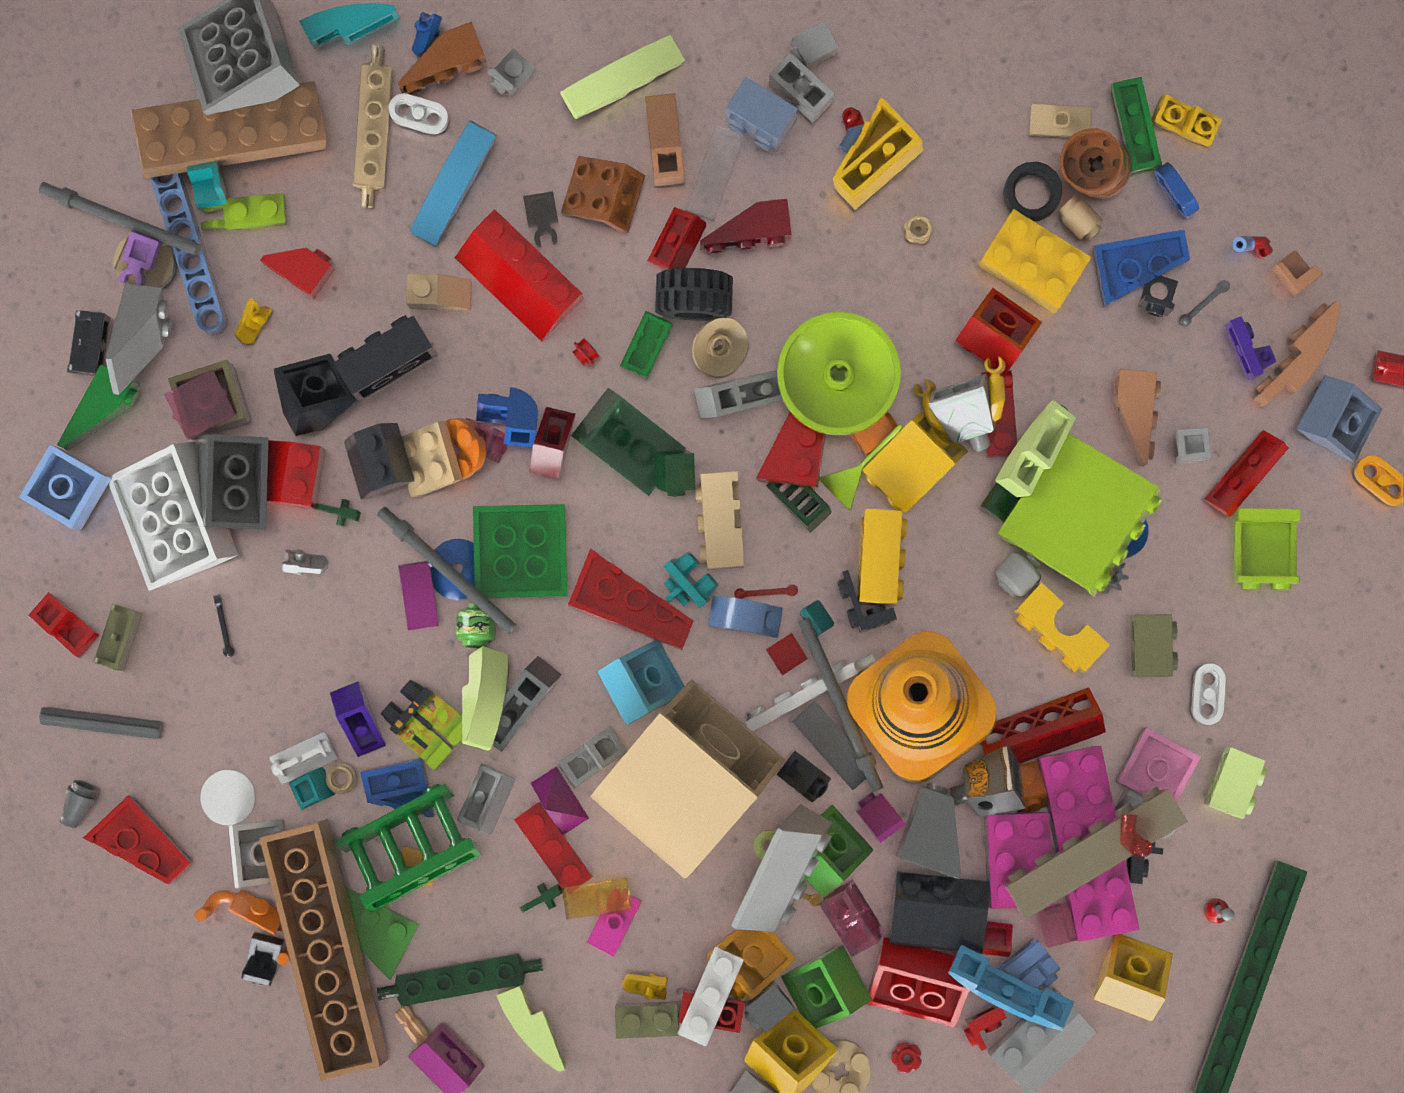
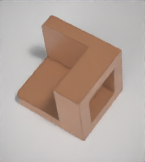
(1295, 273)

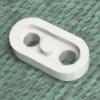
(419, 113)
(1208, 694)

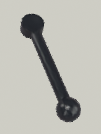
(228, 650)

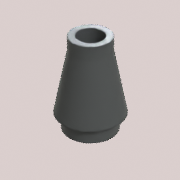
(77, 802)

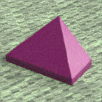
(559, 800)

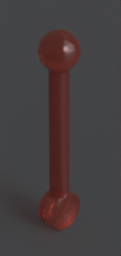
(790, 590)

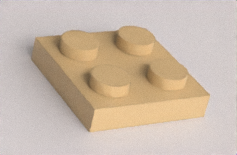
(431, 459)

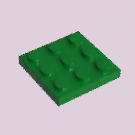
(520, 551)

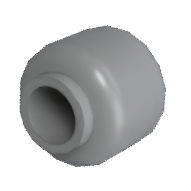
(1018, 574)

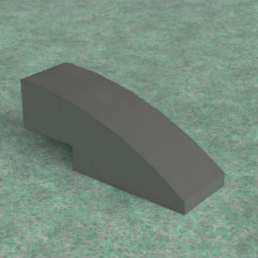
(830, 743)

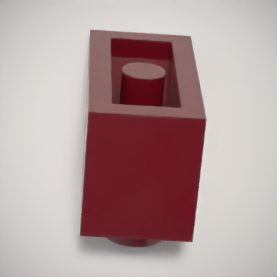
(551, 442)

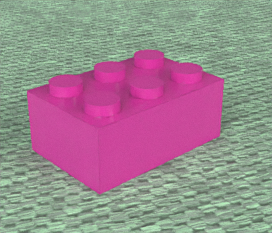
(1013, 844)

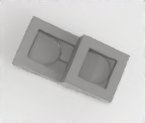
(592, 757)

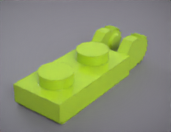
(248, 213)

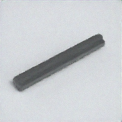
(100, 722)

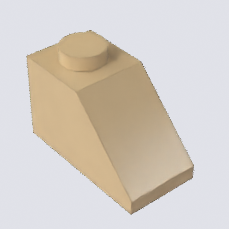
(438, 292)

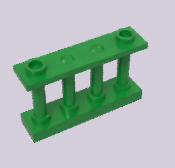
(433, 864)

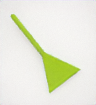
(845, 482)

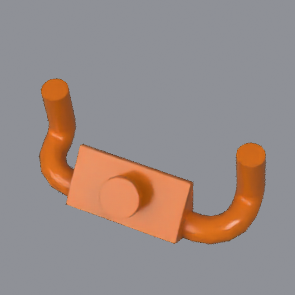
(248, 907)

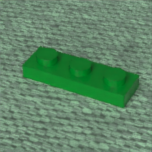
(1136, 124)

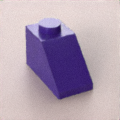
(357, 719)

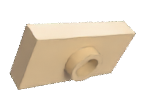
(1058, 120)

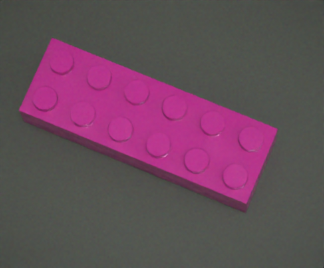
(1077, 799)

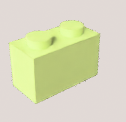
(1235, 783)

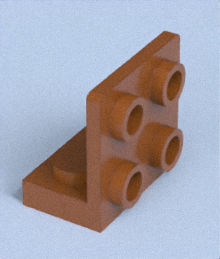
(603, 192)

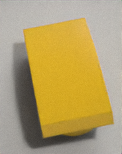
(1186, 121)

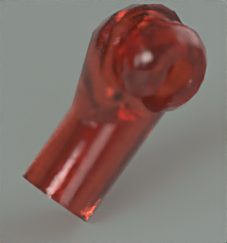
(1131, 839)

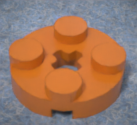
(472, 446)

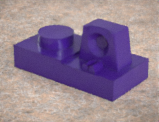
(1251, 359)

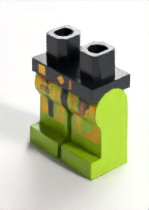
(417, 721)

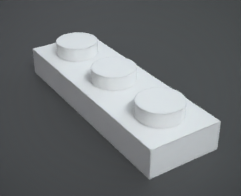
(710, 996)

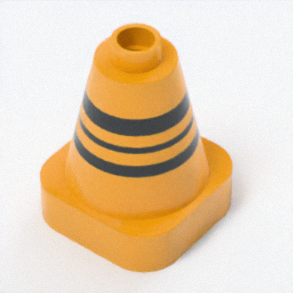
(925, 735)

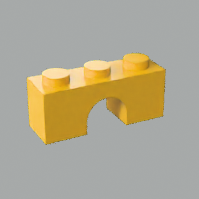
(1038, 613)

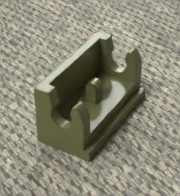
(117, 637)

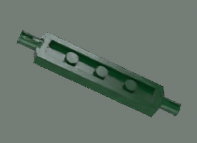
(459, 979)

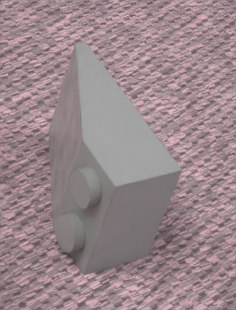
(136, 333)

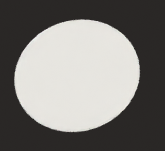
(227, 797)

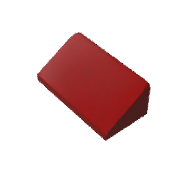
(677, 240)

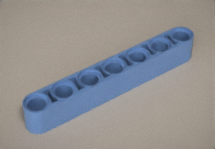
(203, 273)

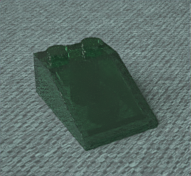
(625, 439)

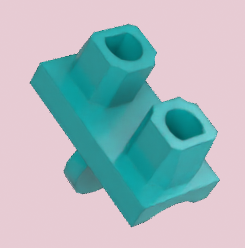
(680, 570)

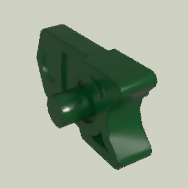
(343, 512)
(547, 896)

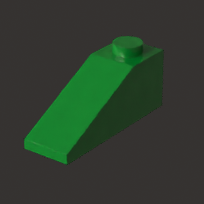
(97, 409)

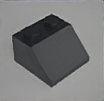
(378, 459)

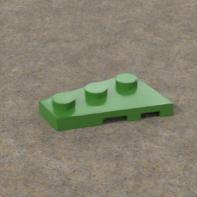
(381, 934)

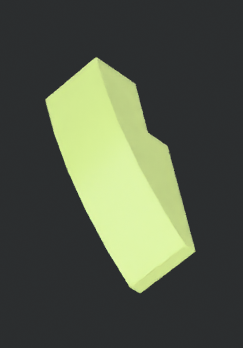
(1036, 450)
(484, 697)
(531, 1026)

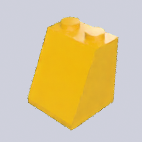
(913, 463)

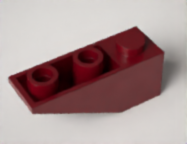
(759, 223)

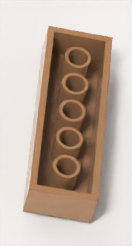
(183, 135)

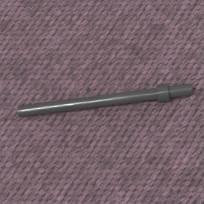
(70, 199)
(404, 532)
(865, 759)

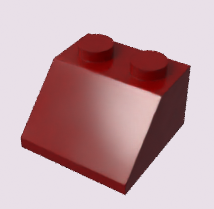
(998, 330)
(294, 473)

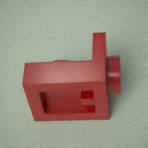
(986, 1020)

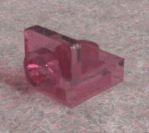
(493, 439)

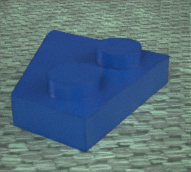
(396, 784)

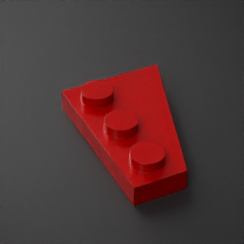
(794, 455)
(139, 840)

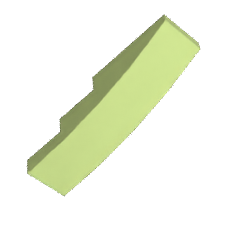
(622, 77)

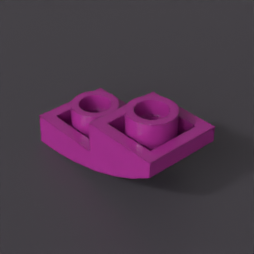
(418, 595)

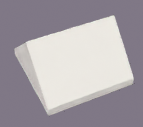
(247, 853)

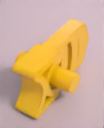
(251, 322)
(650, 986)

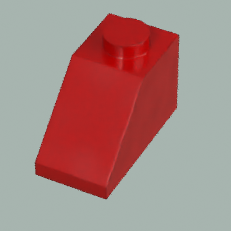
(301, 268)

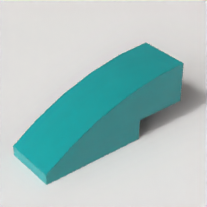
(347, 21)

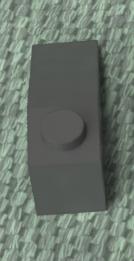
(523, 699)

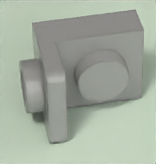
(510, 73)

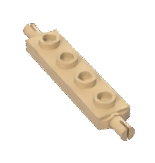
(372, 126)

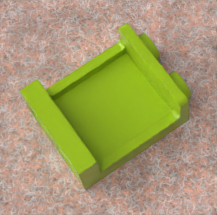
(1265, 547)

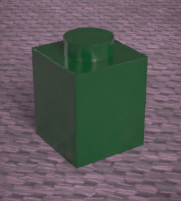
(675, 472)

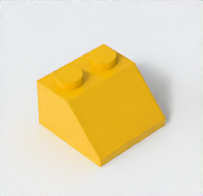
(1134, 977)
(790, 1054)

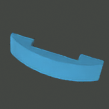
(1009, 992)

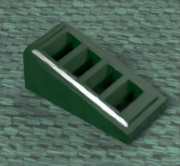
(814, 519)

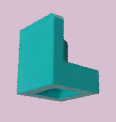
(207, 184)

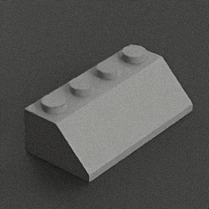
(783, 871)

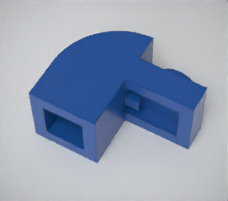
(516, 411)

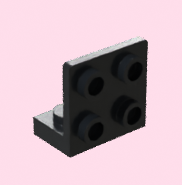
(875, 617)

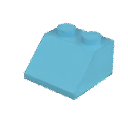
(641, 681)

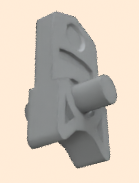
(300, 563)

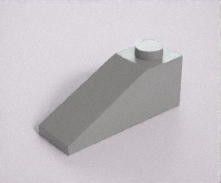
(737, 394)

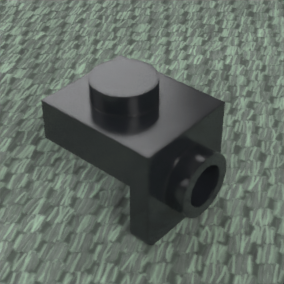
(262, 959)

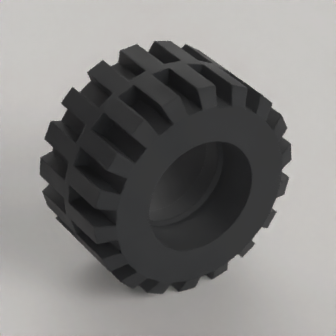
(694, 294)

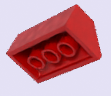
(518, 275)

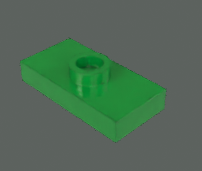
(646, 345)

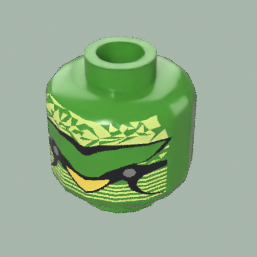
(474, 627)

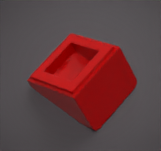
(786, 654)

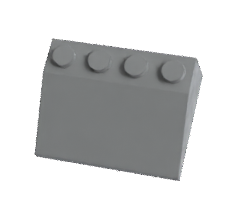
(238, 55)

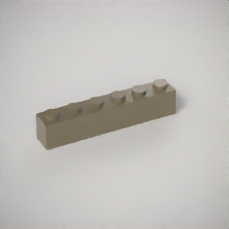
(1092, 854)

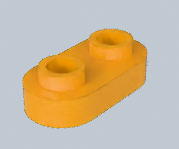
(1380, 482)

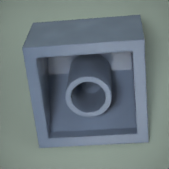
(1339, 417)

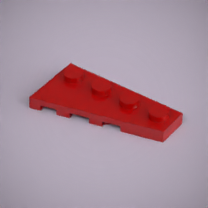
(619, 599)

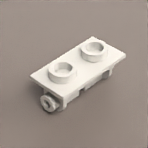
(302, 758)

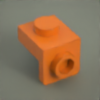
(1033, 787)

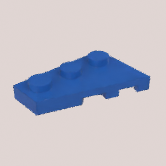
(1137, 261)

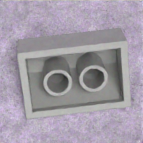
(1037, 1052)

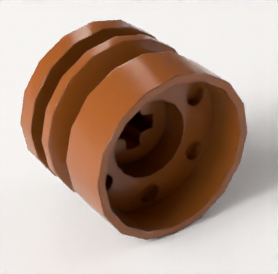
(1078, 159)

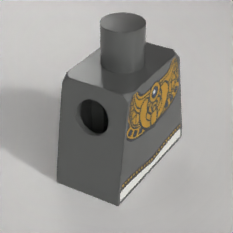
(992, 784)

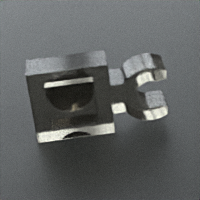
(541, 213)

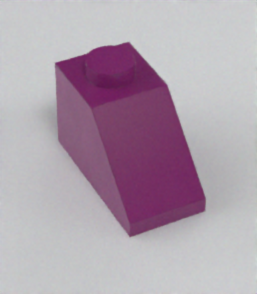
(879, 816)

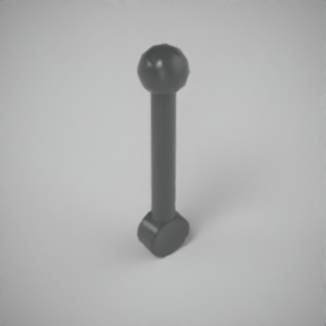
(1222, 287)

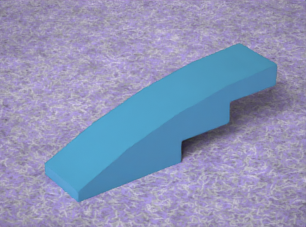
(453, 182)

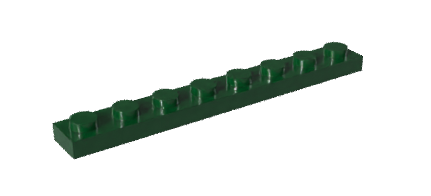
(1250, 979)

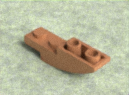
(1309, 347)

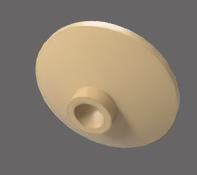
(730, 349)

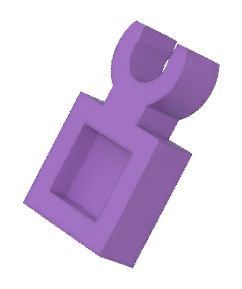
(141, 254)

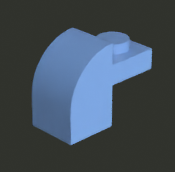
(745, 616)

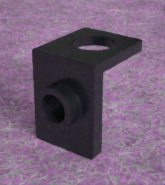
(1155, 306)

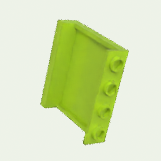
(1082, 515)

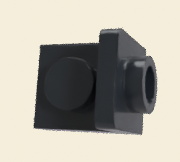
(804, 777)
(1139, 867)

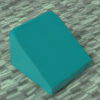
(819, 617)
(311, 788)

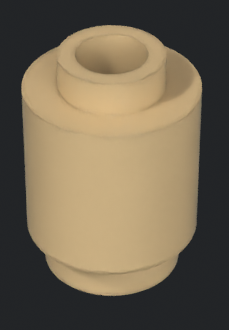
(1080, 218)

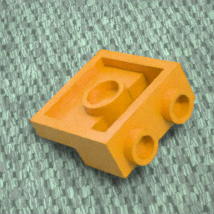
(763, 960)

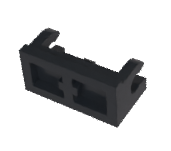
(88, 342)

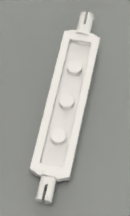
(811, 689)

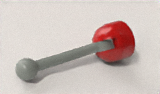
(1222, 910)

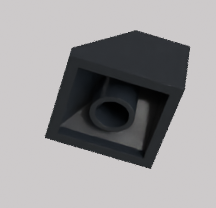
(312, 393)

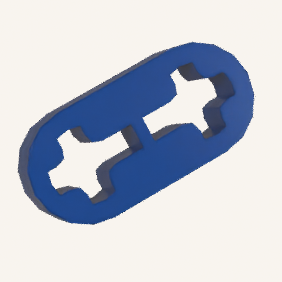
(1176, 190)

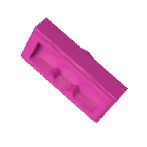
(612, 928)

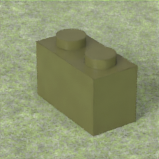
(1153, 645)
(646, 1019)

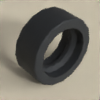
(1039, 169)

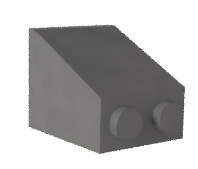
(932, 832)

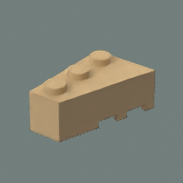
(720, 521)

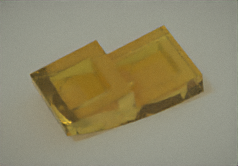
(596, 898)

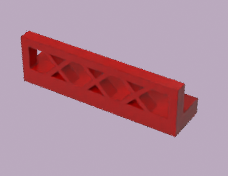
(1046, 735)

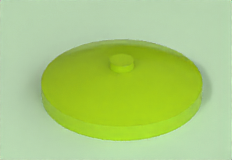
(838, 373)

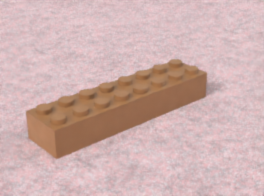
(324, 949)

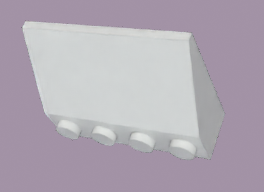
(165, 518)

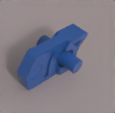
(427, 29)

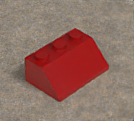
(917, 984)

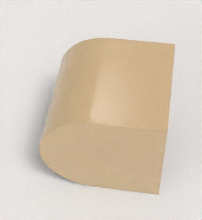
(688, 779)

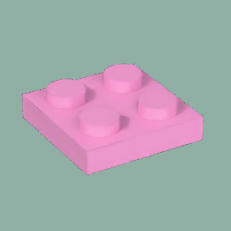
(1158, 764)

